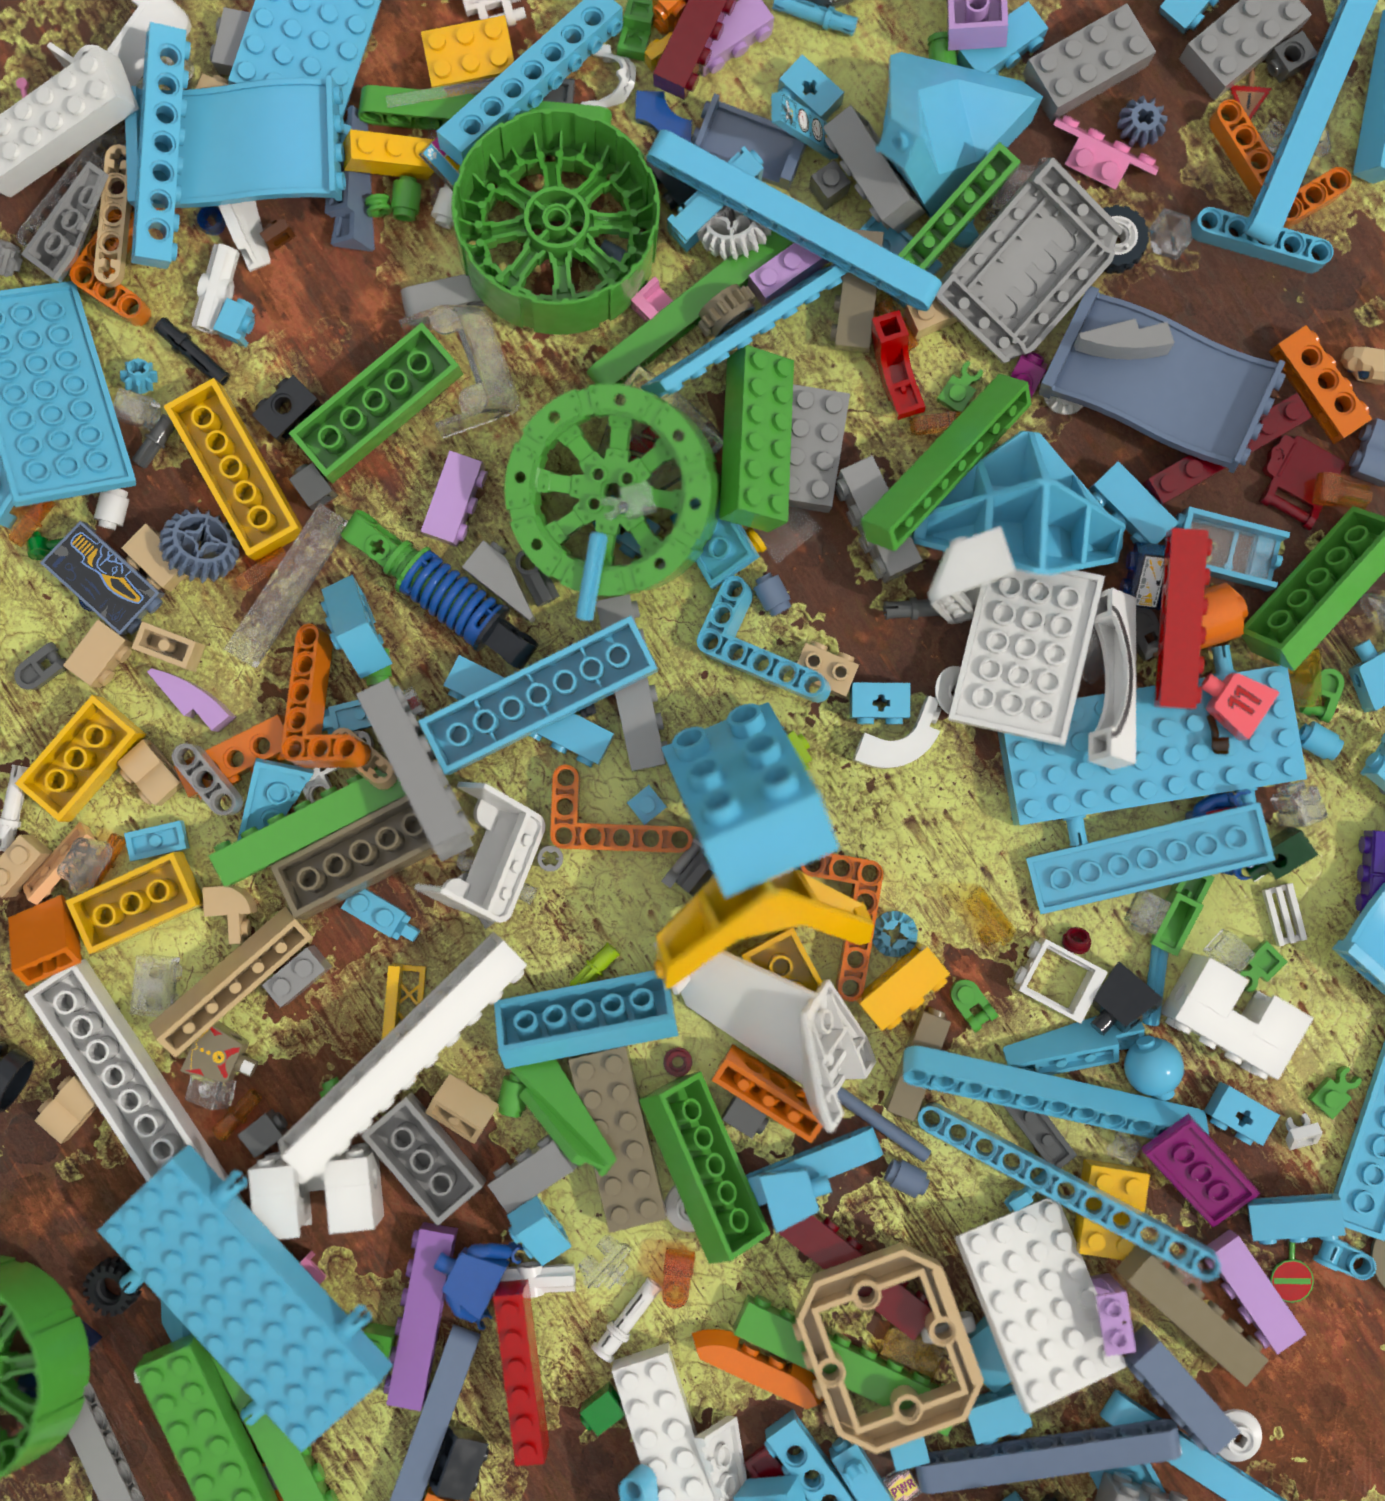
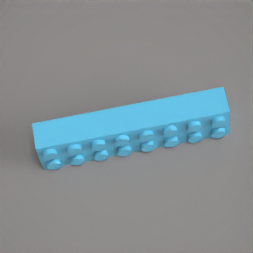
(538, 696)

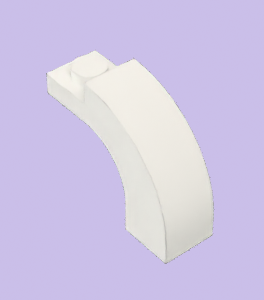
(891, 754)

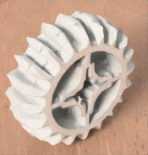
(732, 234)

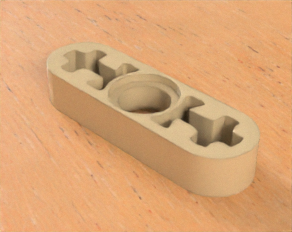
(375, 760)

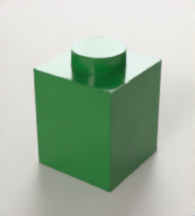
(601, 1409)

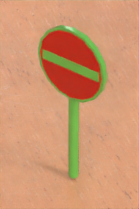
(1292, 1278)

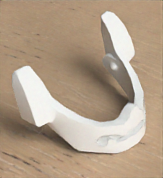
(626, 77)

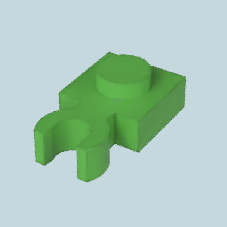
(958, 391)
(1263, 965)
(1332, 1095)

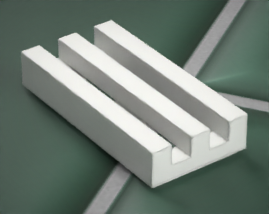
(1295, 912)

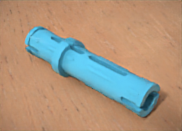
(821, 15)

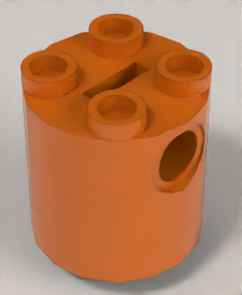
(1224, 614)

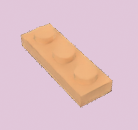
(45, 877)

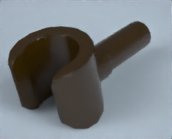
(1220, 745)

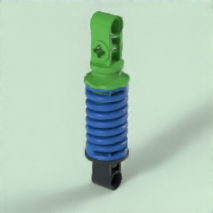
(441, 591)

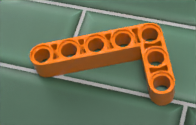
(1257, 151)
(123, 298)
(312, 709)
(607, 831)
(859, 886)

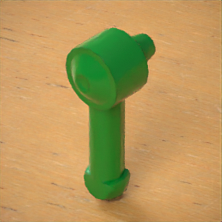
(39, 547)

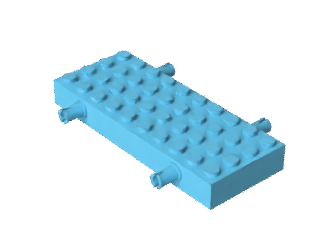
(1171, 757)
(245, 1298)

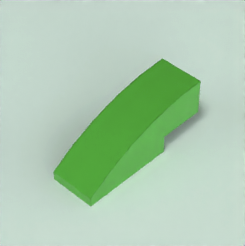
(1182, 914)

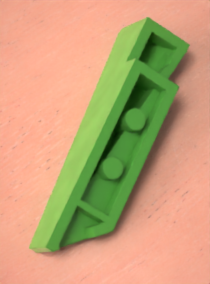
(563, 1115)

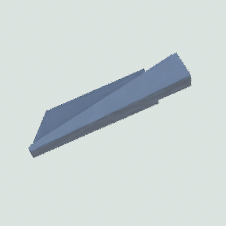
(352, 225)

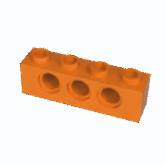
(1317, 399)
(245, 742)
(767, 1092)

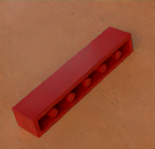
(1181, 619)
(521, 1372)

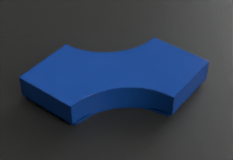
(655, 113)

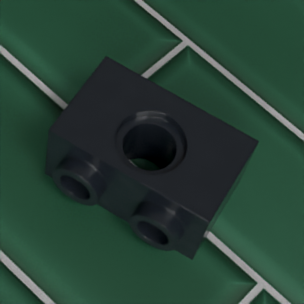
(279, 424)

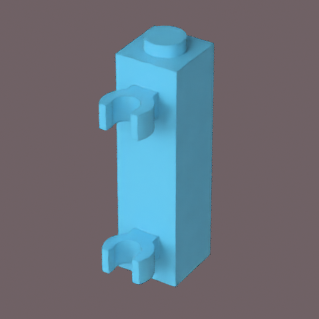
(858, 1471)

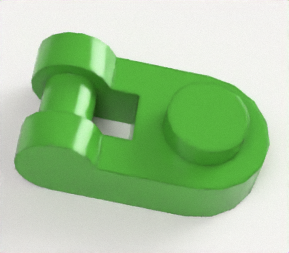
(1331, 690)
(966, 995)

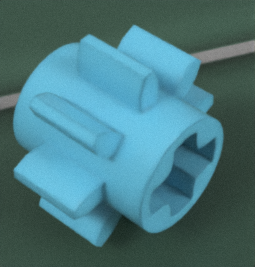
(138, 376)

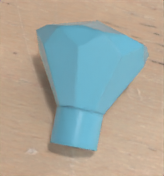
(967, 236)

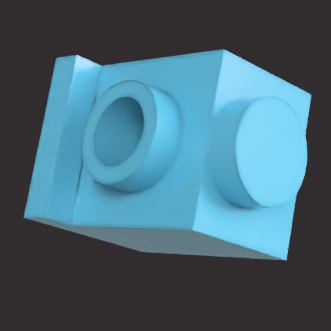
(235, 321)

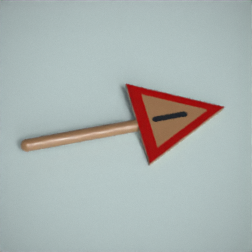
(1249, 96)

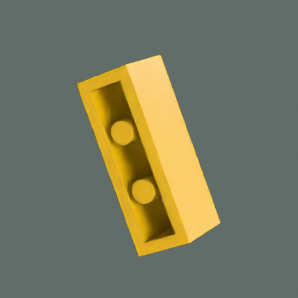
(385, 154)

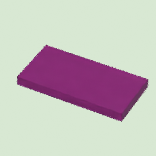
(1200, 1170)

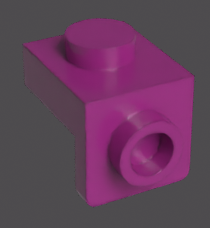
(1030, 369)

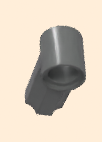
(537, 582)
(695, 874)

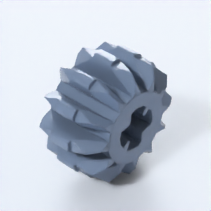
(1133, 125)

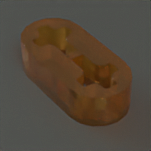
(932, 423)

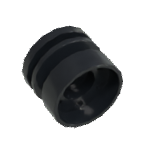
(14, 1074)

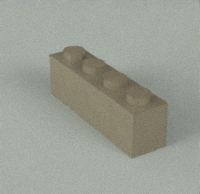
(855, 307)

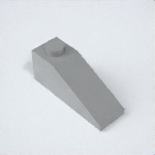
(494, 572)

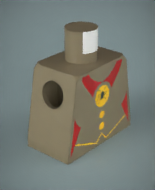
(219, 1055)

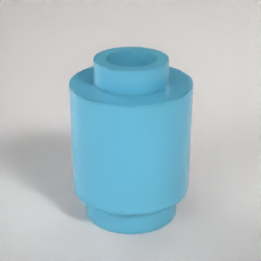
(1320, 741)

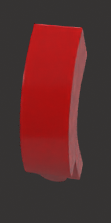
(894, 366)

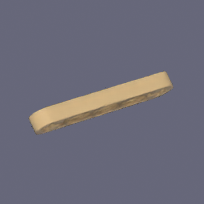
(107, 229)

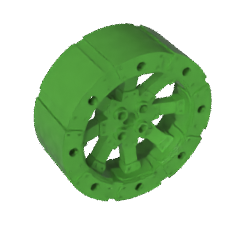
(579, 146)
(528, 479)
(57, 1359)

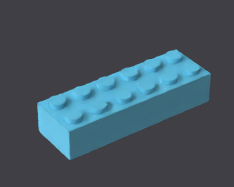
(584, 1019)

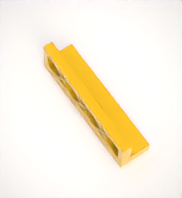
(393, 994)

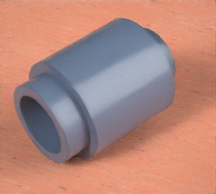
(772, 594)
(907, 1178)

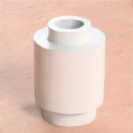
(443, 208)
(111, 508)

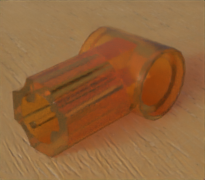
(1335, 491)

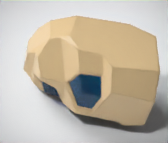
(1365, 364)

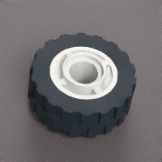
(1133, 238)

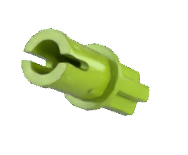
(596, 965)

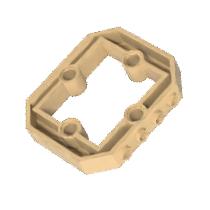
(931, 1409)

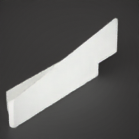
(245, 230)

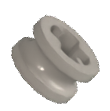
(550, 867)

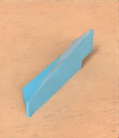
(1071, 1048)

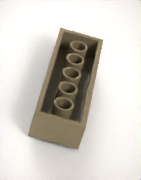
(352, 859)
(610, 1093)

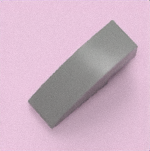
(1126, 341)

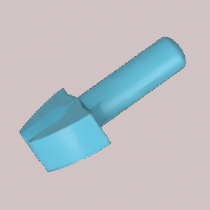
(1021, 1198)

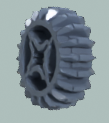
(180, 545)

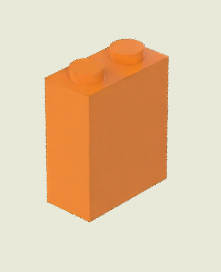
(43, 941)

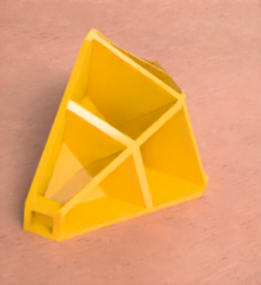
(715, 922)

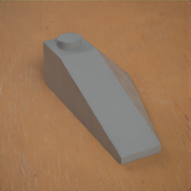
(66, 228)

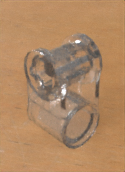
(84, 861)

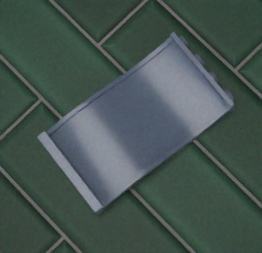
(1192, 399)

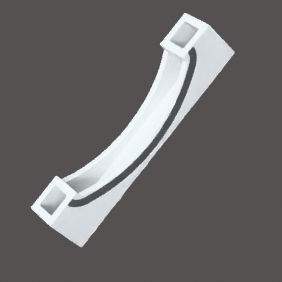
(1115, 736)

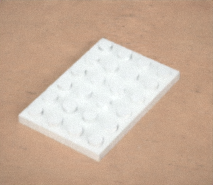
(1027, 654)
(1038, 1302)

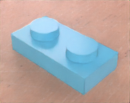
(156, 840)

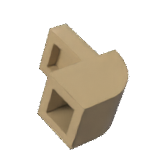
(234, 903)

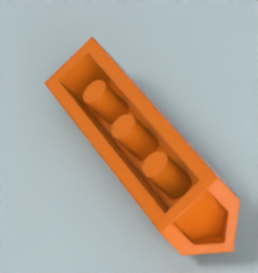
(744, 1361)

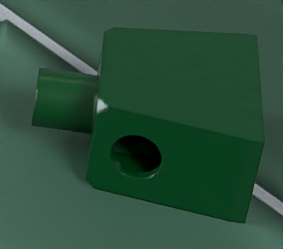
(1292, 852)

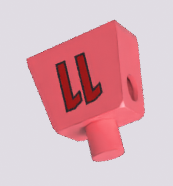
(1238, 702)

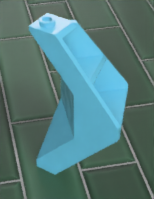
(947, 121)
(1037, 501)

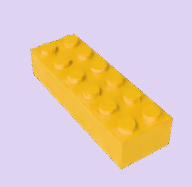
(234, 469)

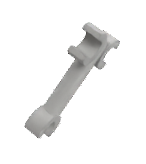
(681, 864)

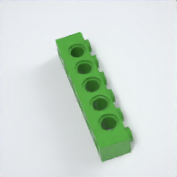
(961, 207)

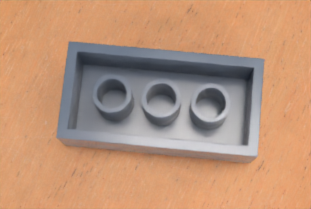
(1179, 1393)

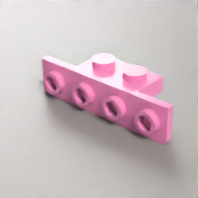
(1099, 157)

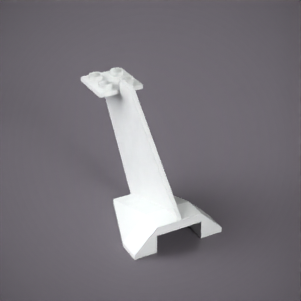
(789, 1026)

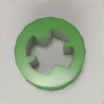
(378, 205)

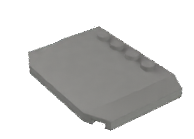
(1030, 263)

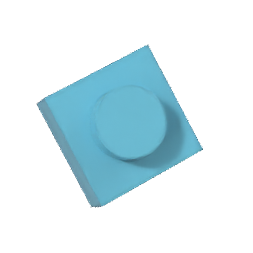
(646, 804)

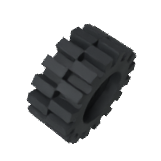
(101, 1296)

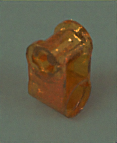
(677, 1272)

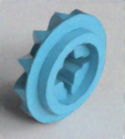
(882, 939)

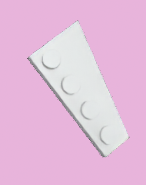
(722, 1458)

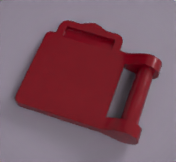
(1294, 469)

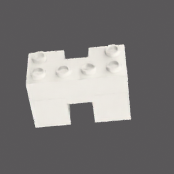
(1259, 1037)
(350, 1184)

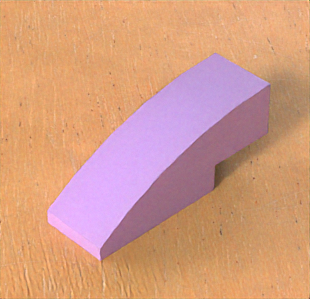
(193, 700)

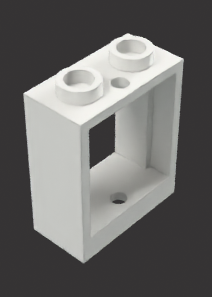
(1085, 992)

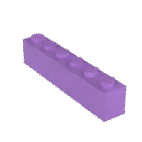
(421, 1318)

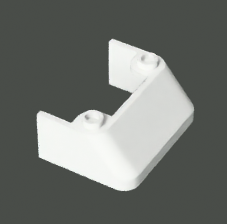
(130, 41)
(963, 571)
(501, 860)

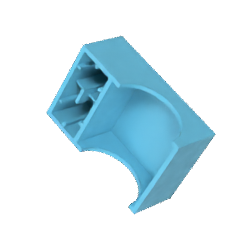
(749, 798)

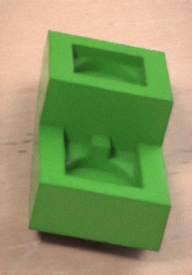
(636, 29)

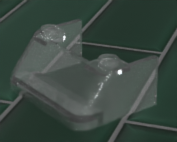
(494, 391)

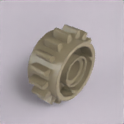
(726, 310)

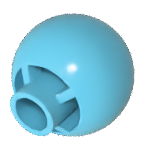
(1154, 1067)

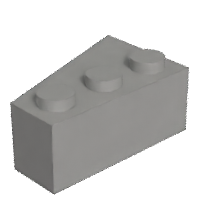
(530, 1174)

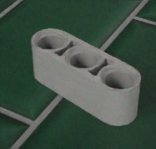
(446, 291)
(194, 775)

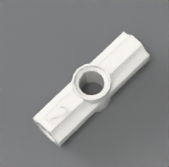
(215, 287)
(543, 1278)

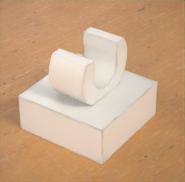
(1303, 1135)

